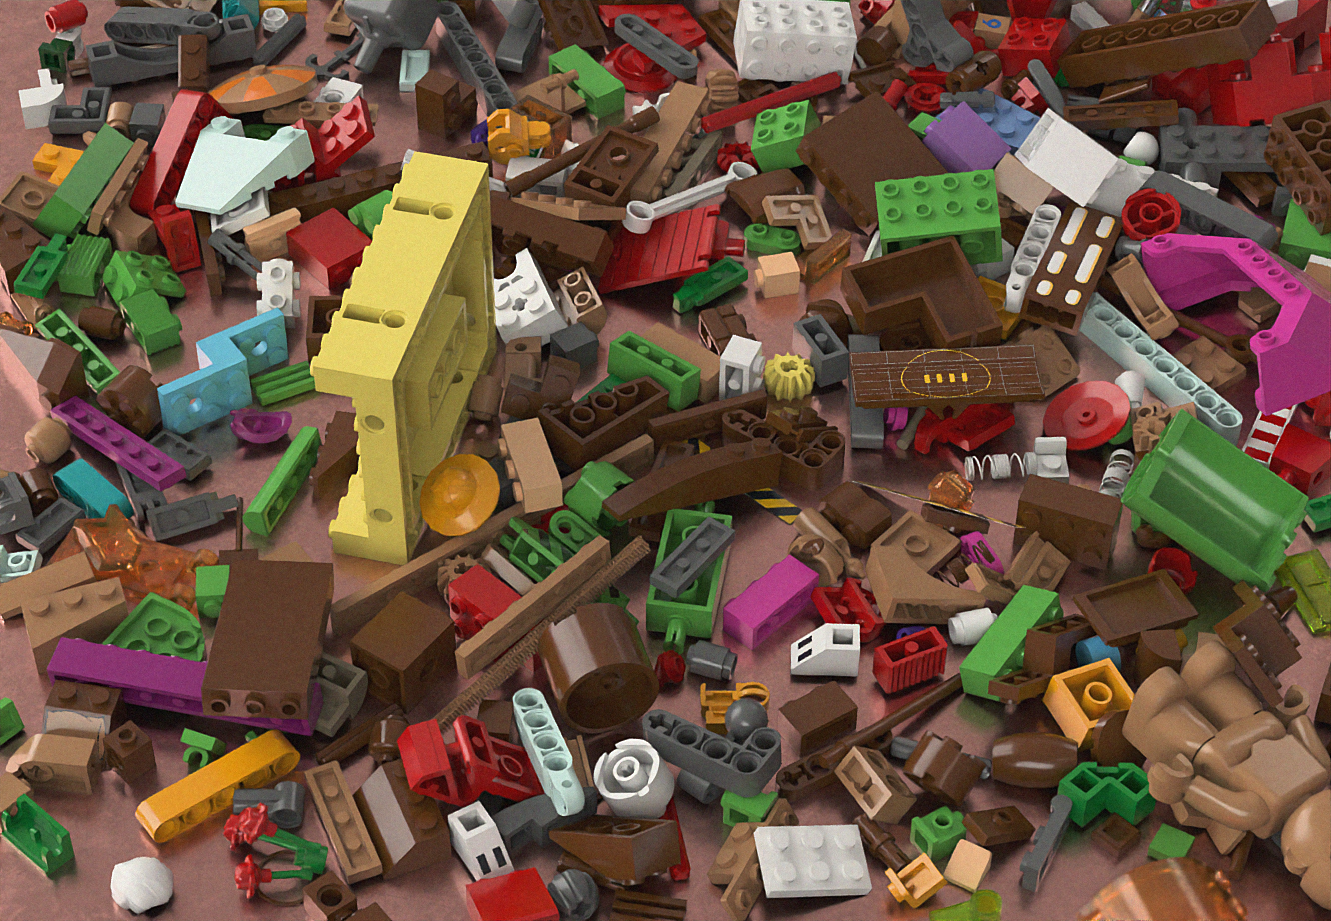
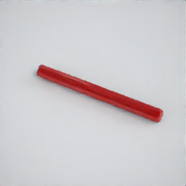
(771, 101)

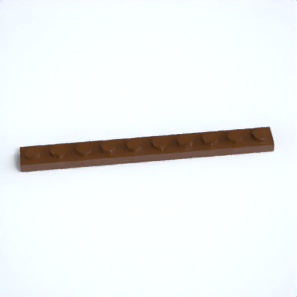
(211, 256)

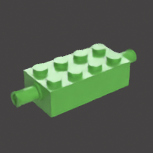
(697, 606)

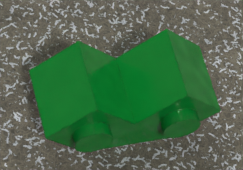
(1115, 788)

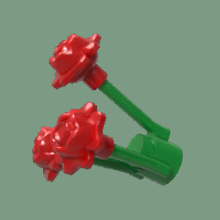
(254, 825)

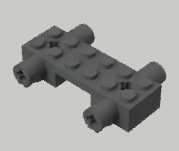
(1206, 151)

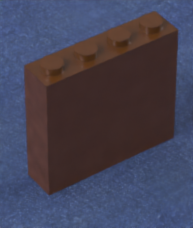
(864, 148)

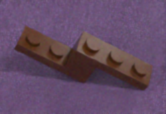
(1044, 656)

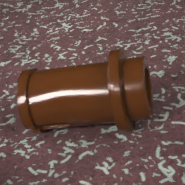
(1010, 86)

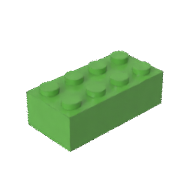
(84, 184)

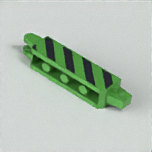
(541, 555)

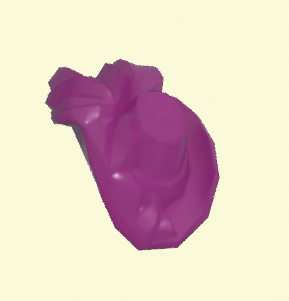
(259, 426)

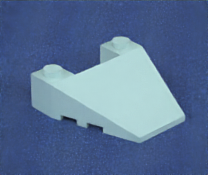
(231, 167)

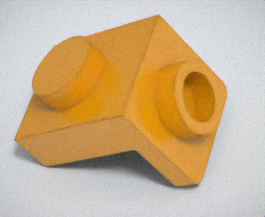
(916, 881)

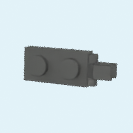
(188, 514)

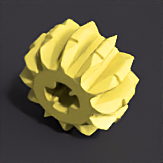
(788, 377)

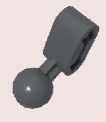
(741, 721)

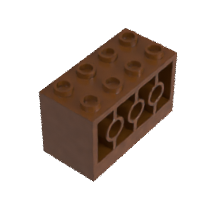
(1301, 158)

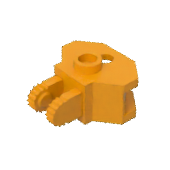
(515, 136)

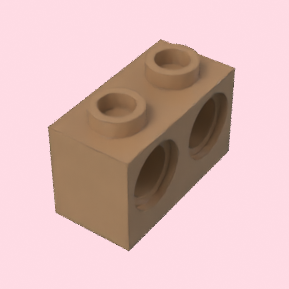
(875, 785)

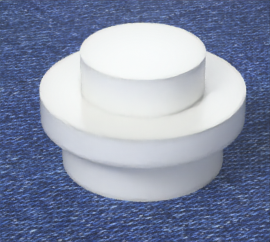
(273, 19)

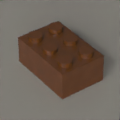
(1070, 518)

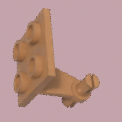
(555, 92)

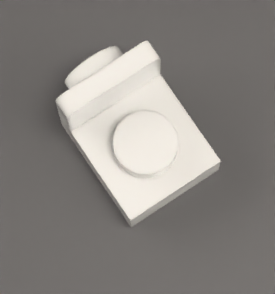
(1052, 458)

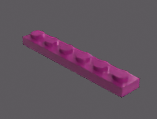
(119, 444)

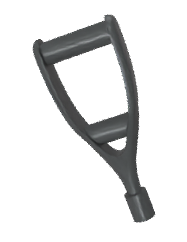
(1046, 86)

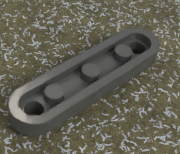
(656, 46)

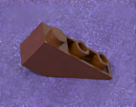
(337, 455)

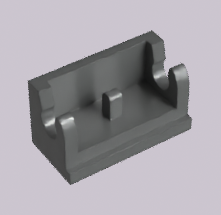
(14, 505)

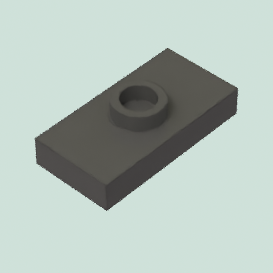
(183, 452)
(50, 526)

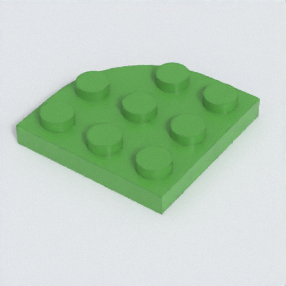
(161, 629)

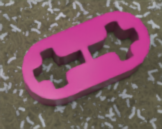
(966, 549)

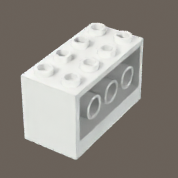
(1067, 158)

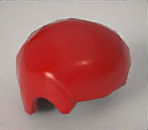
(1177, 566)

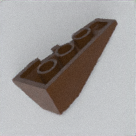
(47, 368)

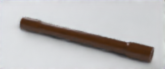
(530, 178)

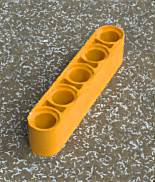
(214, 785)

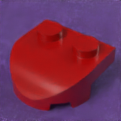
(850, 606)

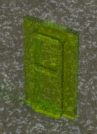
(1311, 579)

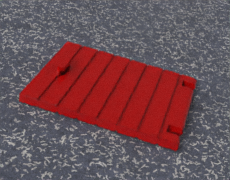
(670, 249)

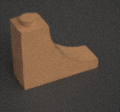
(911, 594)

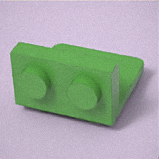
(135, 273)

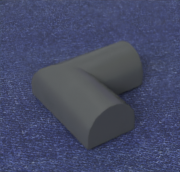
(81, 118)

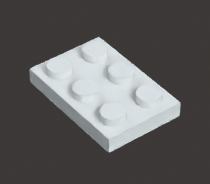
(812, 861)

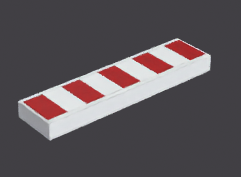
(1266, 434)

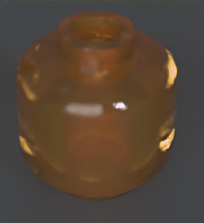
(951, 490)

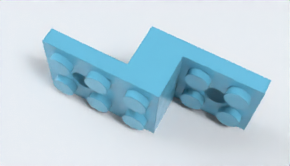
(224, 372)

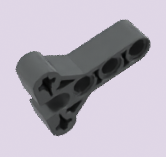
(933, 37)

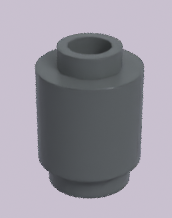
(712, 660)

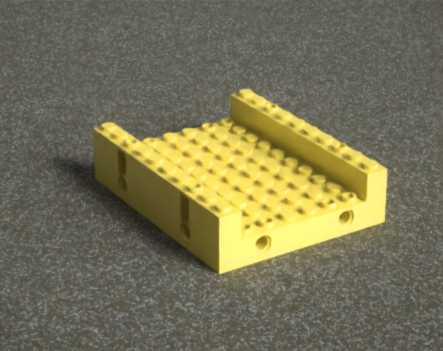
(410, 348)

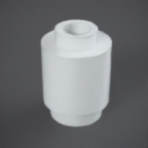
(970, 626)

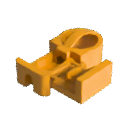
(715, 703)

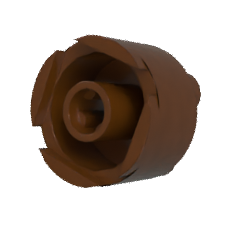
(132, 400)
(942, 769)

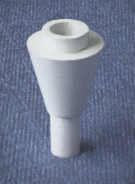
(1133, 385)

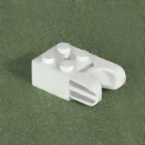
(526, 303)

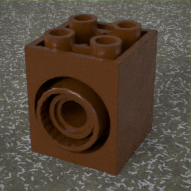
(405, 651)

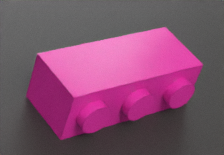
(769, 602)

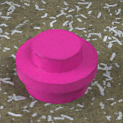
(895, 417)

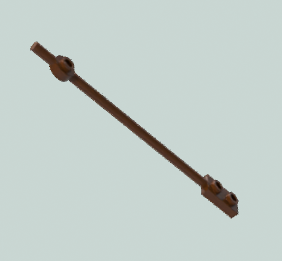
(1236, 345)

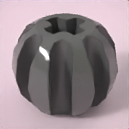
(574, 895)

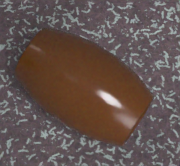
(1033, 759)

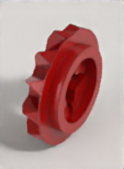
(927, 92)
(728, 155)

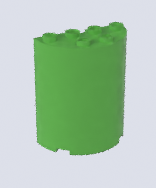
(1216, 502)

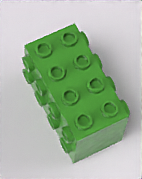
(938, 207)

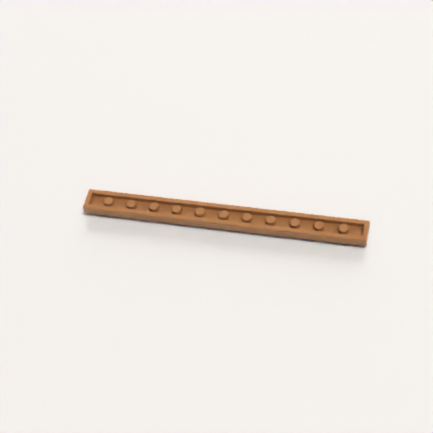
(423, 571)

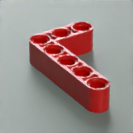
(174, 149)

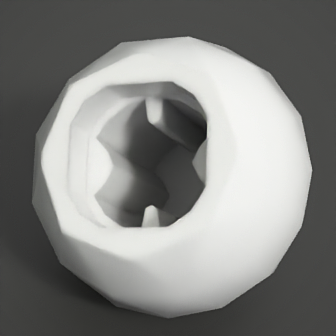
(1143, 147)

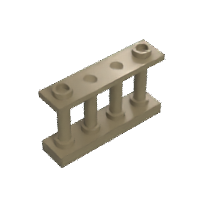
(695, 165)

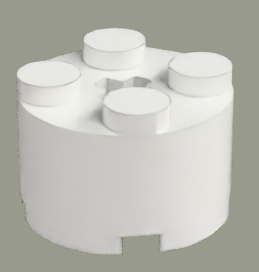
(634, 780)

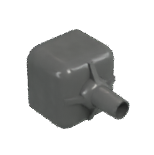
(390, 25)

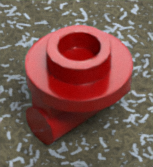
(669, 668)

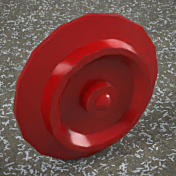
(623, 68)
(1087, 414)

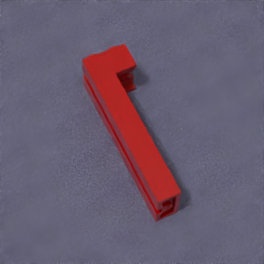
(1191, 84)

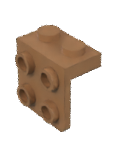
(1053, 359)

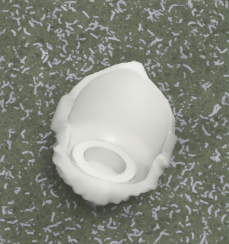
(141, 884)

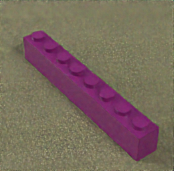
(155, 681)

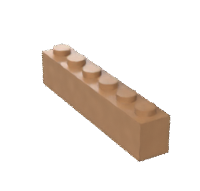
(674, 133)

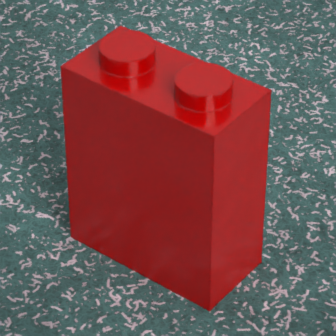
(328, 247)

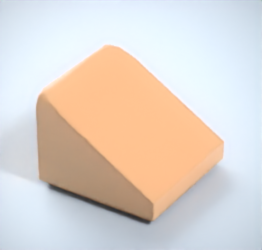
(968, 865)

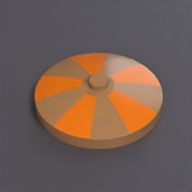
(264, 87)

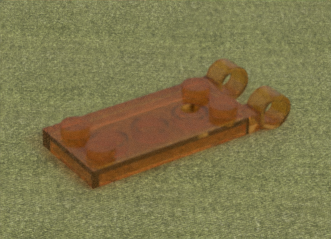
(169, 569)

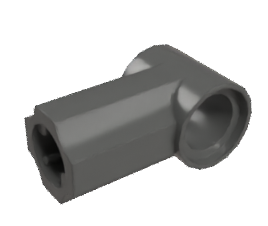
(284, 802)

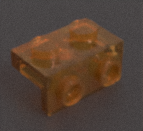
(109, 540)

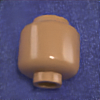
(48, 440)

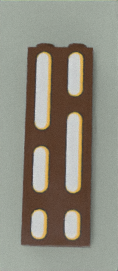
(1071, 268)

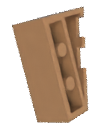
(78, 612)

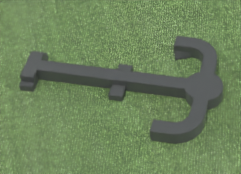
(322, 71)

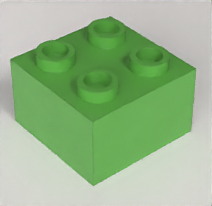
(780, 133)

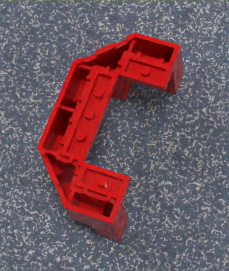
(1272, 85)

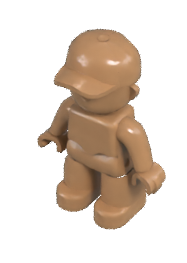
(1237, 760)

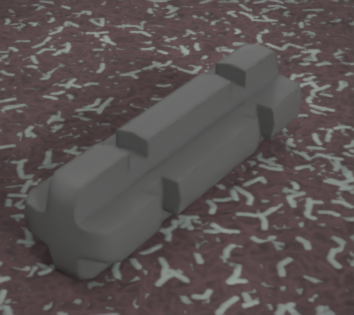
(972, 99)

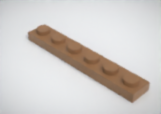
(531, 608)

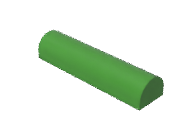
(97, 367)
(283, 482)

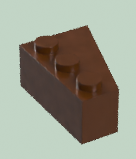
(16, 247)

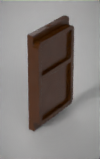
(1135, 605)

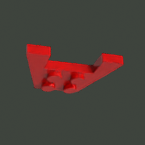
(669, 19)

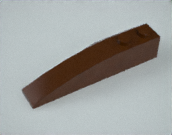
(700, 479)

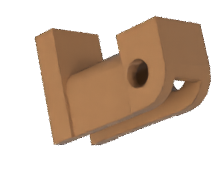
(523, 358)

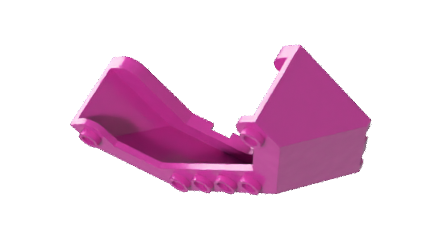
(1291, 354)

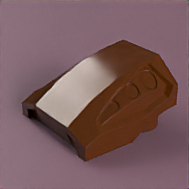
(753, 189)

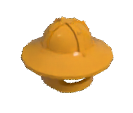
(459, 495)

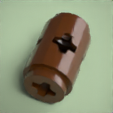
(974, 73)

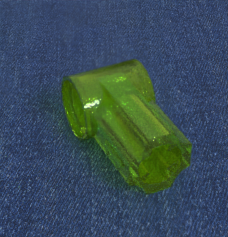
(972, 910)

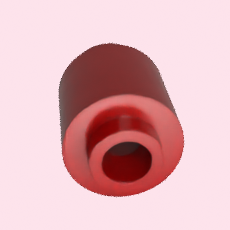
(66, 16)

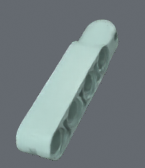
(547, 751)

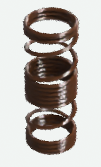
(958, 568)

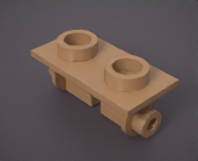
(33, 308)

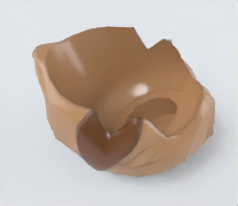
(819, 556)

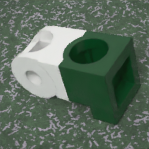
(63, 48)

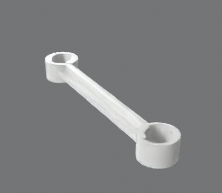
(681, 200)

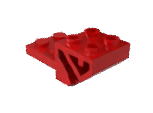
(333, 142)
(465, 767)

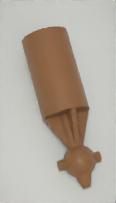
(812, 522)

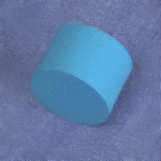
(1094, 650)

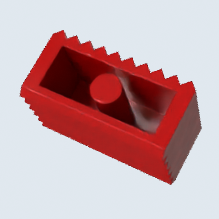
(910, 659)

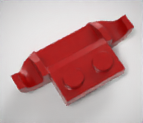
(969, 430)

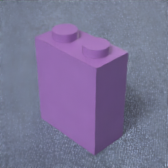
(964, 141)

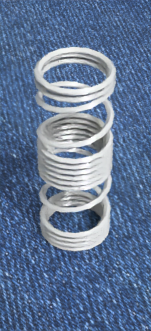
(1001, 466)
(1119, 472)

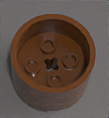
(598, 668)

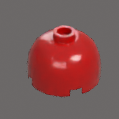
(1150, 214)

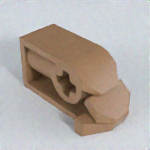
(57, 763)

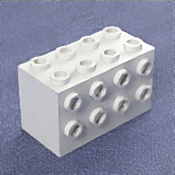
(794, 39)

